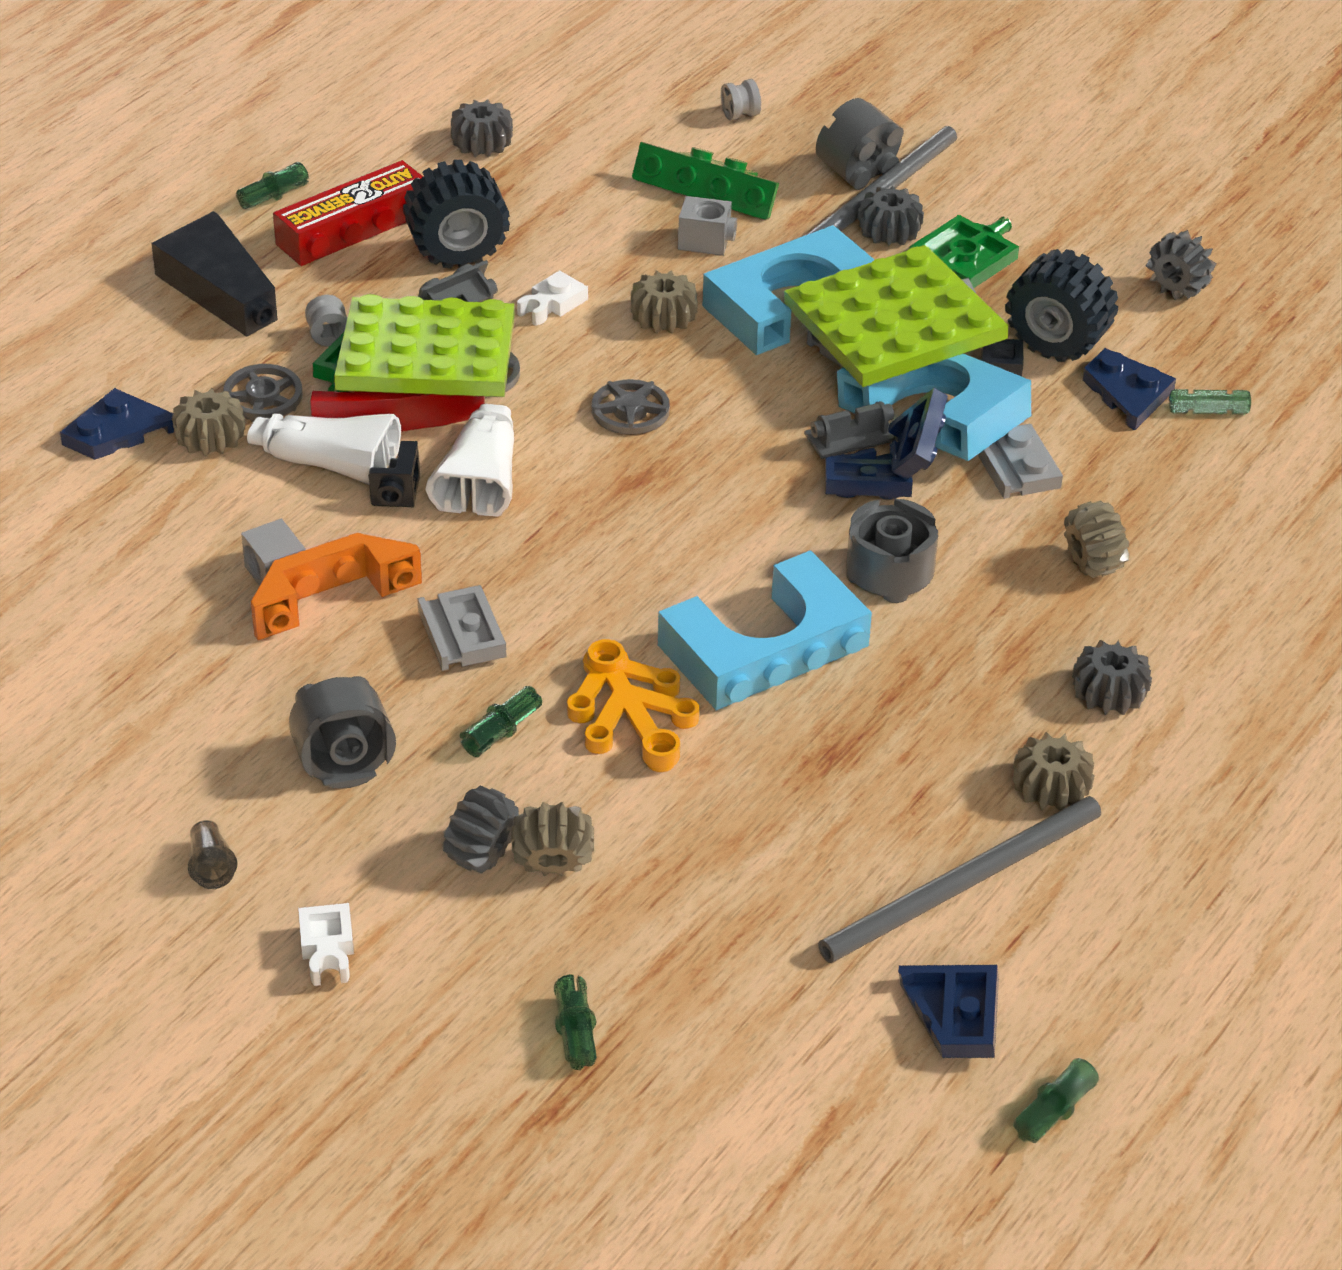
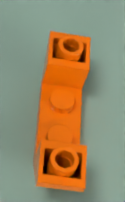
(384, 561)

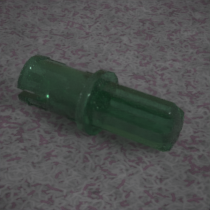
(273, 185)
(500, 721)
(575, 1021)
(1056, 1100)

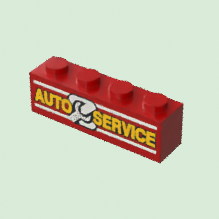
(344, 214)

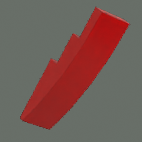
(412, 409)

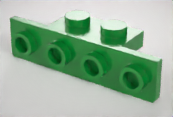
(703, 177)

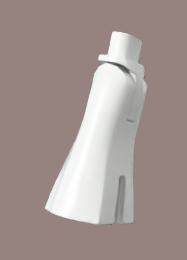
(336, 444)
(477, 463)

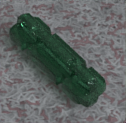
(1209, 401)

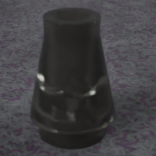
(210, 857)

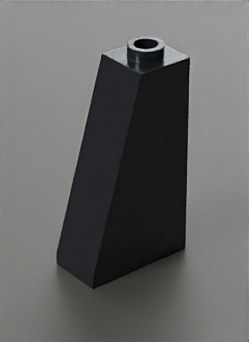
(216, 273)

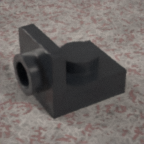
(398, 483)

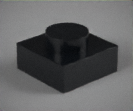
(1005, 354)

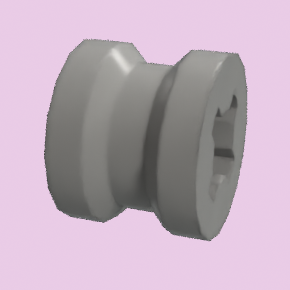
(740, 99)
(326, 309)

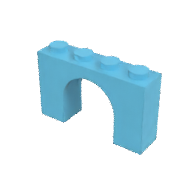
(742, 291)
(984, 405)
(736, 666)

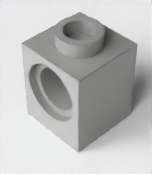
(706, 225)
(267, 544)

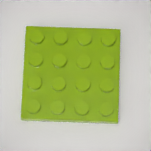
(895, 315)
(426, 346)

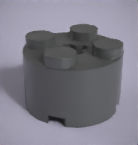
(859, 142)
(892, 549)
(341, 731)

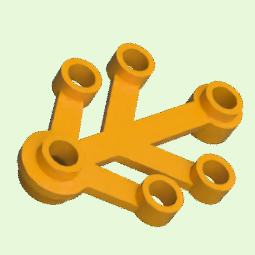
(610, 663)

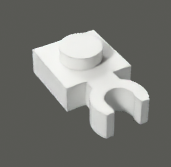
(554, 294)
(326, 939)

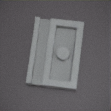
(1021, 463)
(462, 627)

